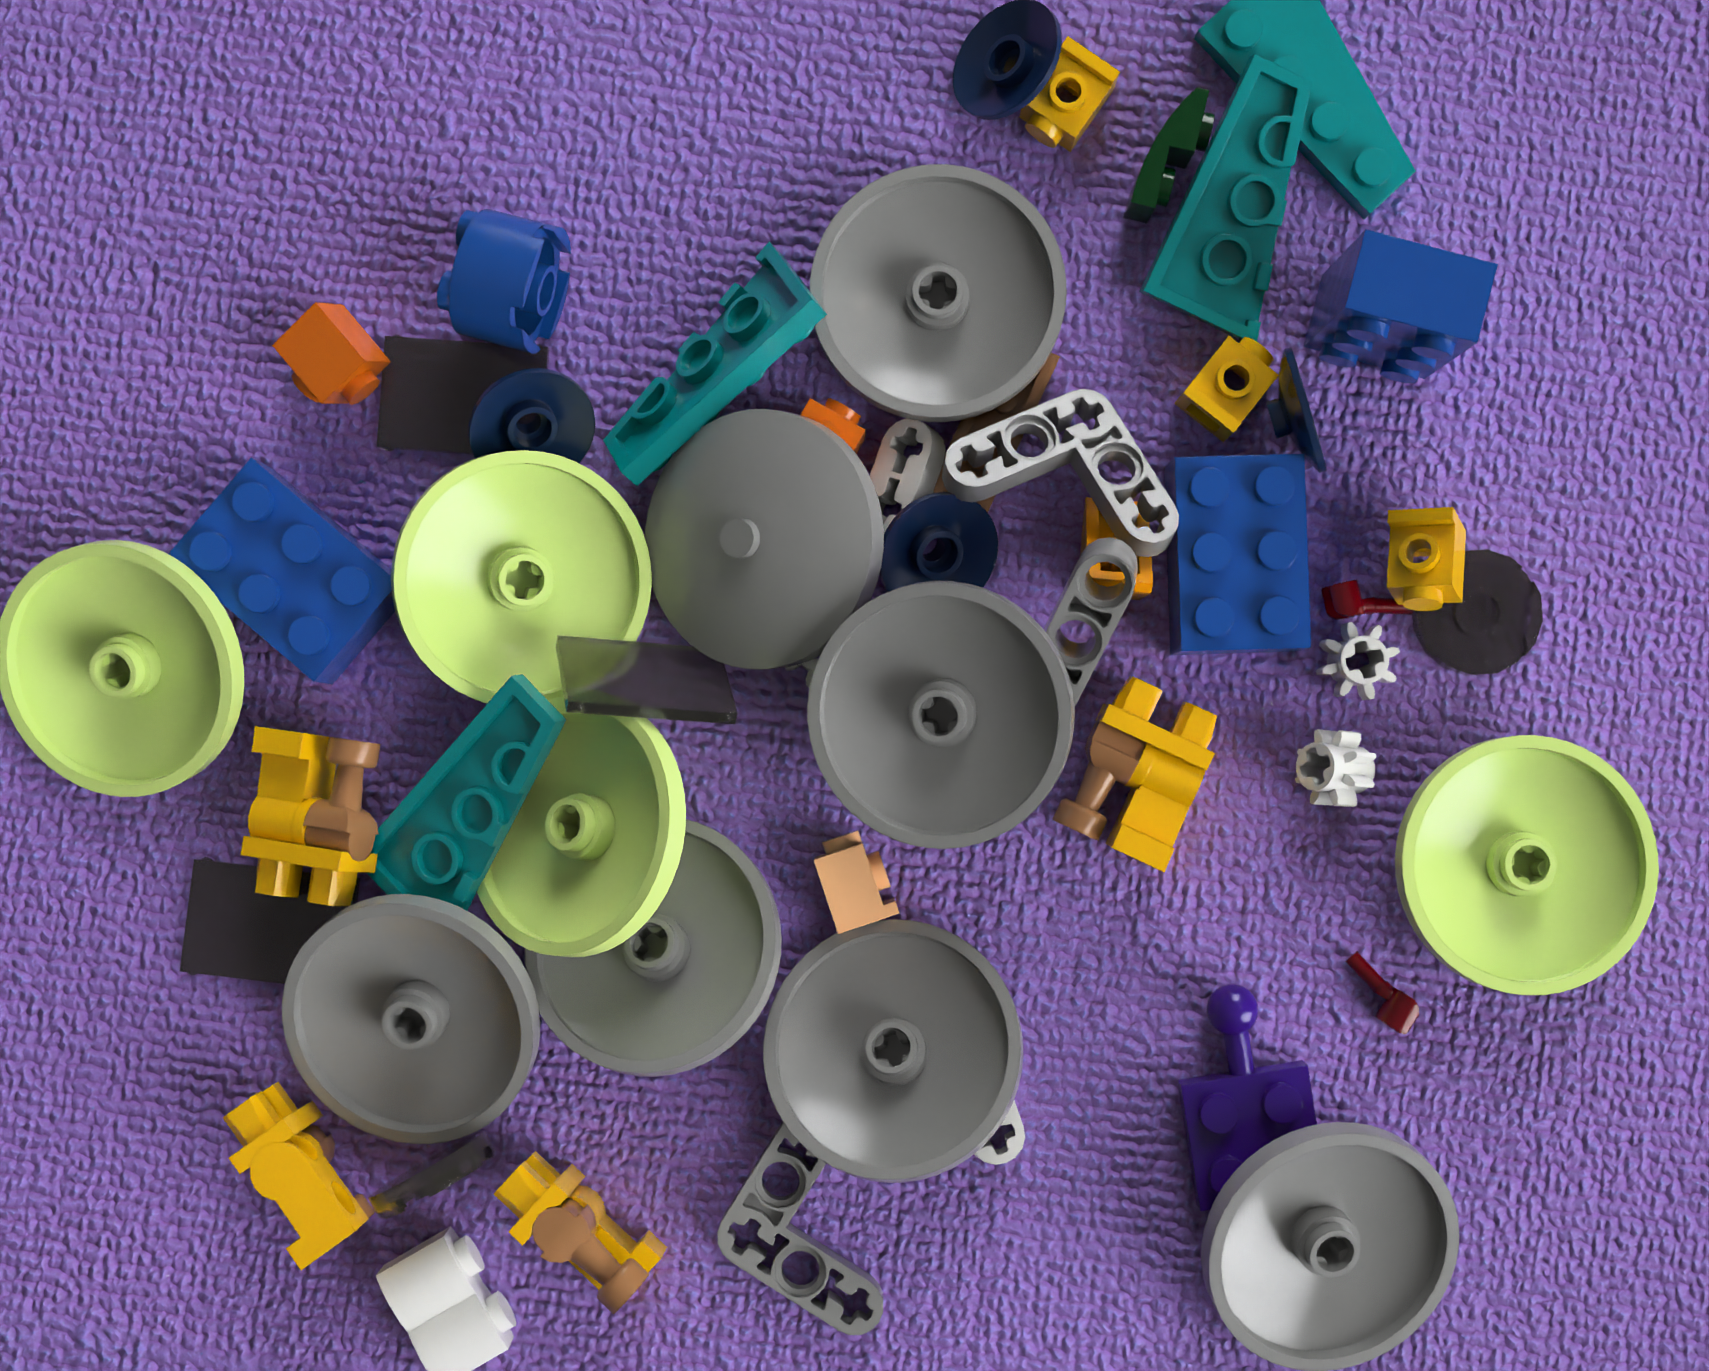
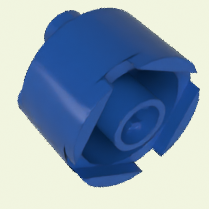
(505, 279)

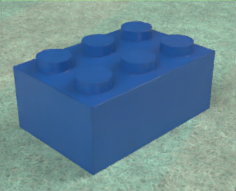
(1399, 306)
(1238, 555)
(289, 572)

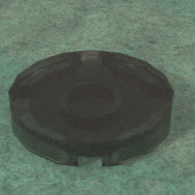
(1493, 622)
(432, 1175)

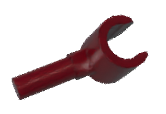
(1345, 601)
(1398, 1009)

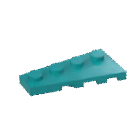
(1343, 123)
(1229, 219)
(716, 367)
(464, 806)

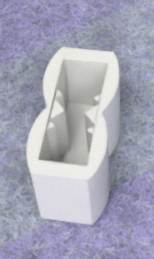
(446, 1304)

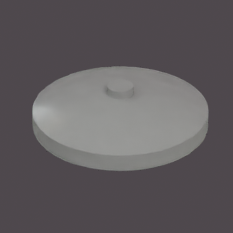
(938, 292)
(763, 538)
(940, 714)
(682, 980)
(411, 1019)
(893, 1051)
(1329, 1246)

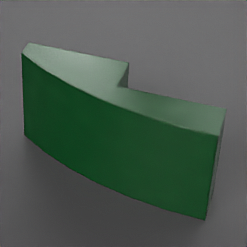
(1181, 135)

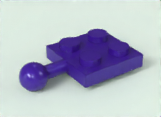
(1240, 1109)

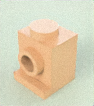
(853, 883)

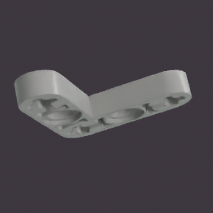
(1084, 451)
(773, 1216)

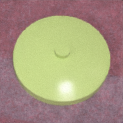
(510, 560)
(120, 668)
(590, 839)
(1526, 865)

